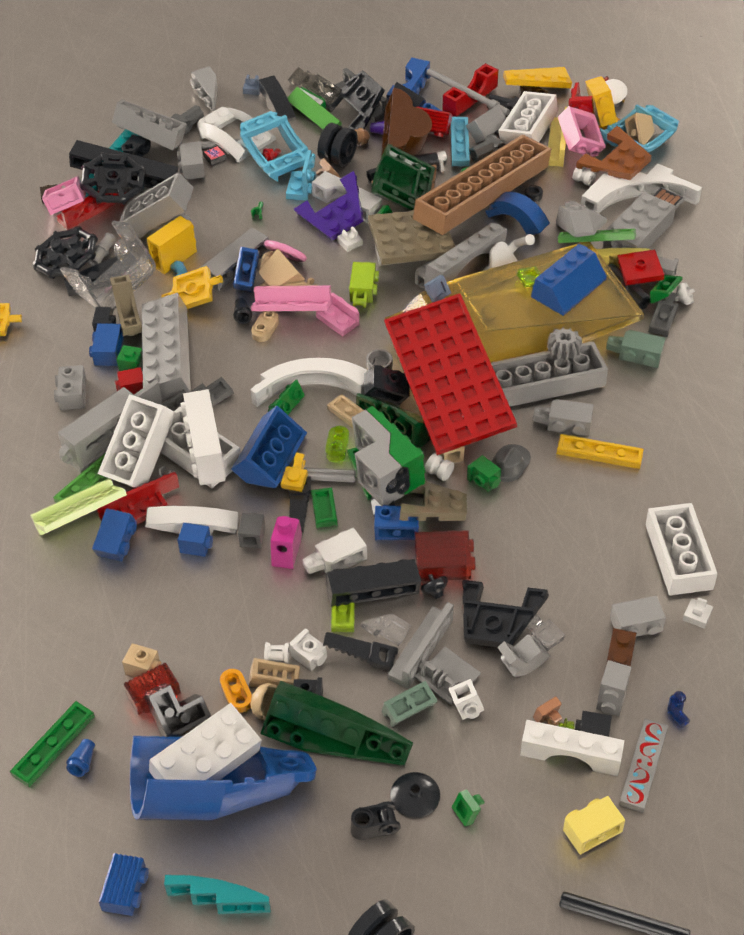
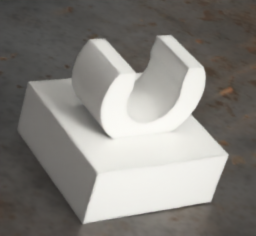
(350, 239)
(698, 612)

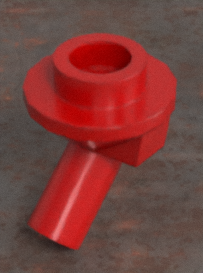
(269, 154)

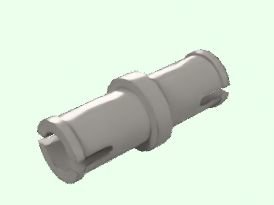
(102, 248)

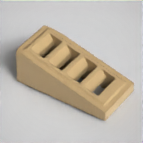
(266, 666)

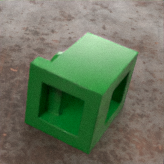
(484, 473)

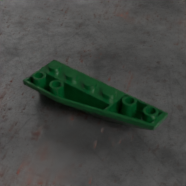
(330, 728)

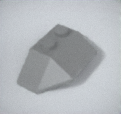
(579, 219)

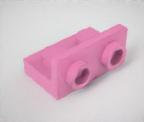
(340, 316)

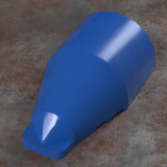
(256, 781)

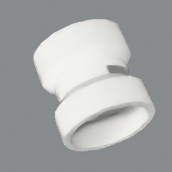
(584, 175)
(440, 467)

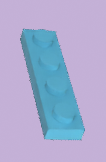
(460, 142)

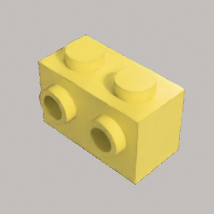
(593, 824)

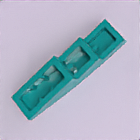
(227, 896)

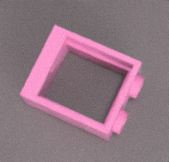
(571, 122)
(60, 198)

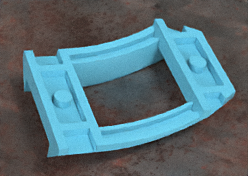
(659, 118)
(281, 164)

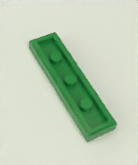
(52, 744)

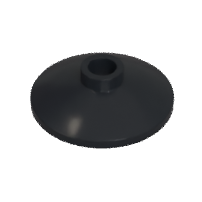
(415, 804)

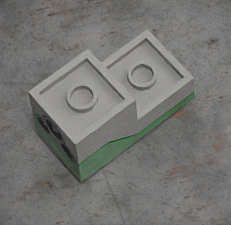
(386, 458)

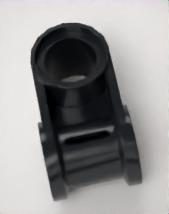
(136, 145)
(378, 821)

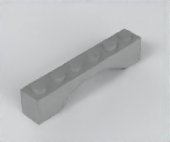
(456, 259)

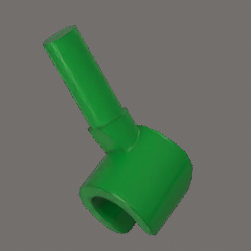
(257, 210)

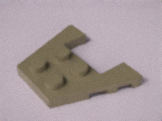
(438, 502)

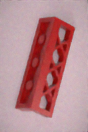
(82, 211)

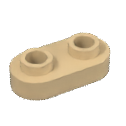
(265, 326)

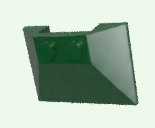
(401, 178)

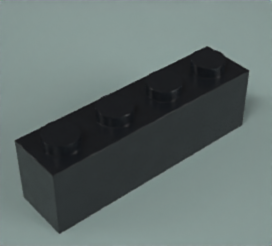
(373, 582)

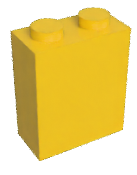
(602, 101)
(172, 244)

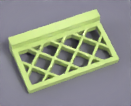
(76, 506)

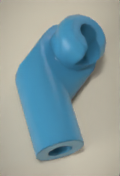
(179, 267)

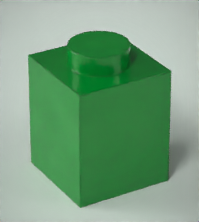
(130, 358)

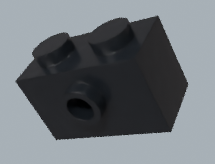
(386, 384)

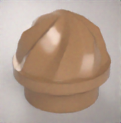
(363, 136)

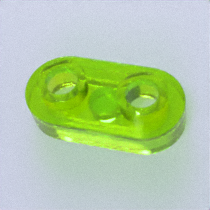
(337, 443)

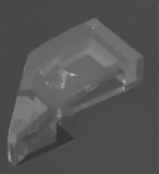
(388, 626)

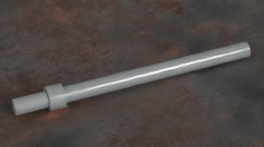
(490, 103)

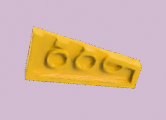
(540, 77)

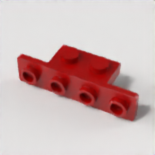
(142, 497)

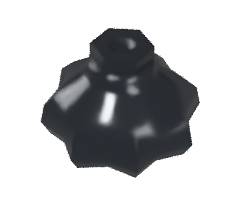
(435, 586)

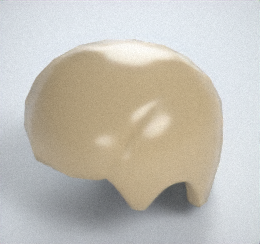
(261, 700)

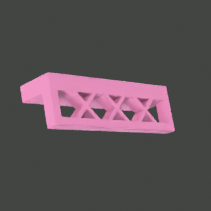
(292, 298)

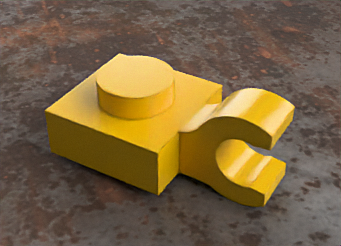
(295, 477)

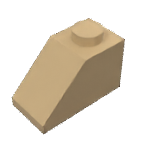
(640, 127)

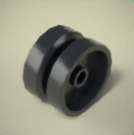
(337, 144)
(382, 920)

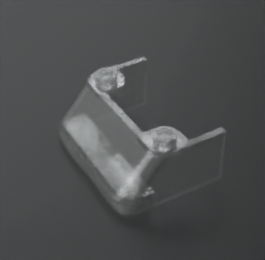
(132, 260)

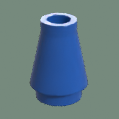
(81, 758)

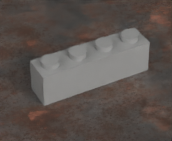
(226, 261)

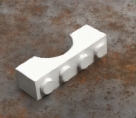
(329, 188)
(598, 751)

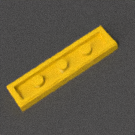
(600, 451)

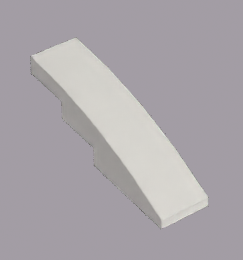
(172, 518)

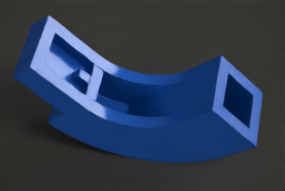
(522, 209)

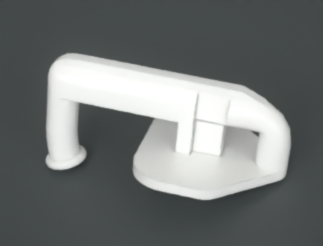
(503, 254)

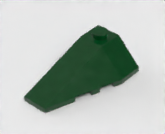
(406, 421)

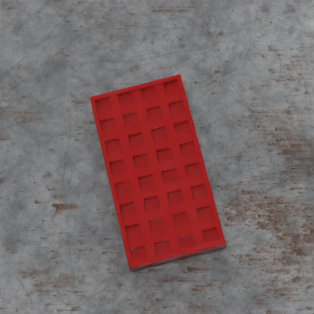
(450, 374)

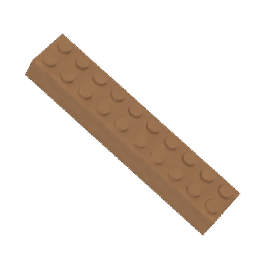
(481, 184)

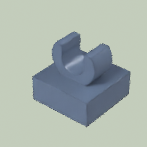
(251, 86)
(437, 288)

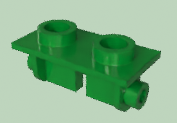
(289, 397)

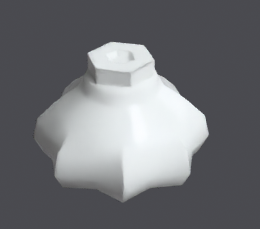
(684, 294)

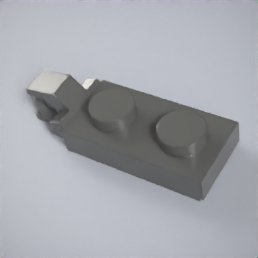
(664, 316)

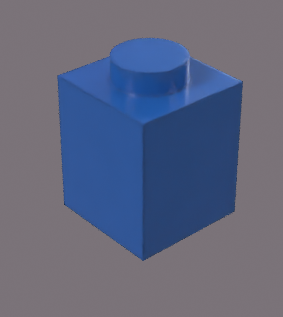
(194, 539)

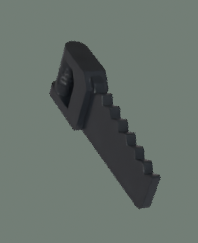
(299, 502)
(362, 650)

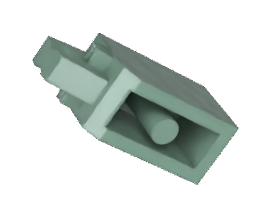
(638, 347)

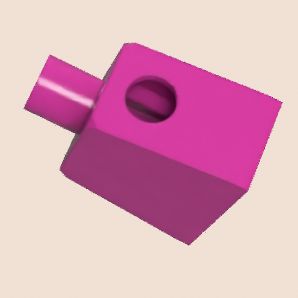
(286, 533)

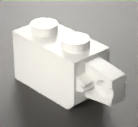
(337, 553)

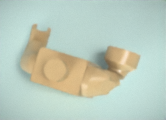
(279, 271)

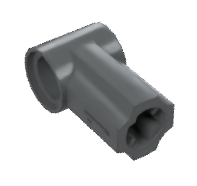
(189, 117)
(486, 148)

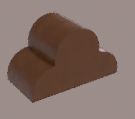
(405, 125)

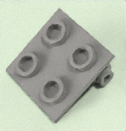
(445, 672)

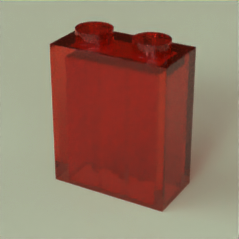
(444, 554)

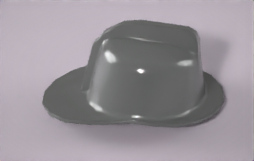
(512, 461)

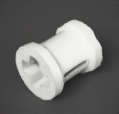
(277, 652)

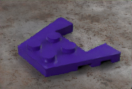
(339, 214)

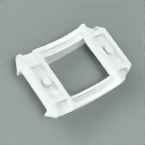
(211, 126)

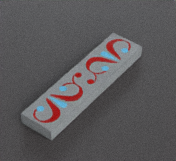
(643, 765)

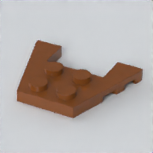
(623, 161)

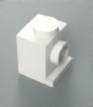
(308, 650)
(470, 705)

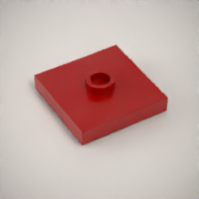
(640, 267)

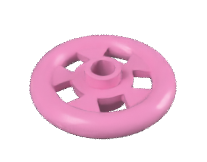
(288, 251)

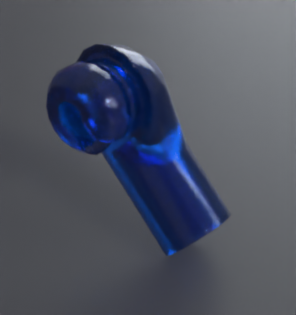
(675, 708)

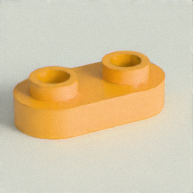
(236, 692)

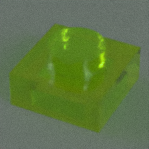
(528, 275)

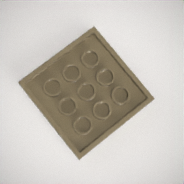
(406, 240)

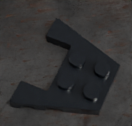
(363, 95)
(495, 623)

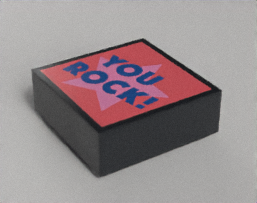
(214, 155)

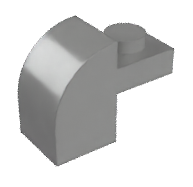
(524, 656)

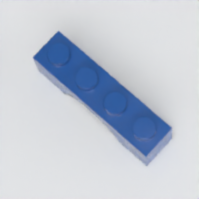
(415, 75)

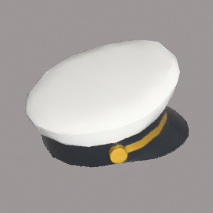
(618, 91)

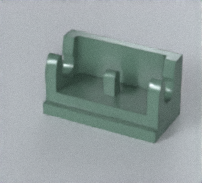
(408, 703)

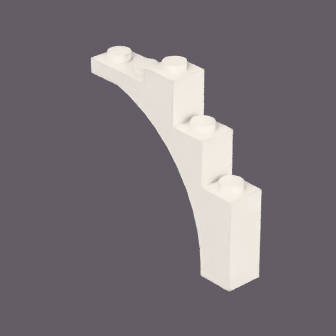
(610, 189)

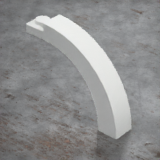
(309, 371)

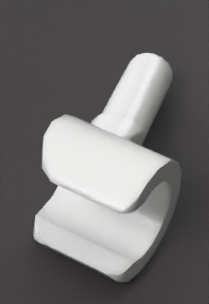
(442, 157)

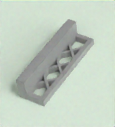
(421, 645)

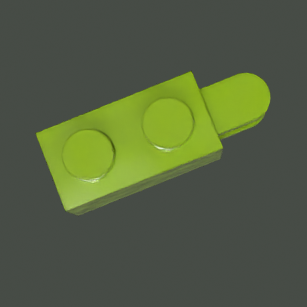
(362, 283)

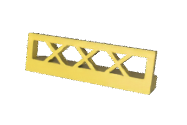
(557, 144)

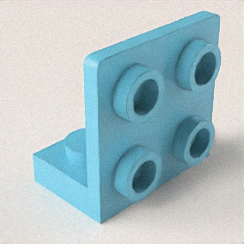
(301, 181)

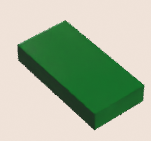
(324, 507)

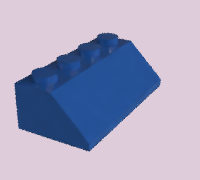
(569, 280)
(269, 449)

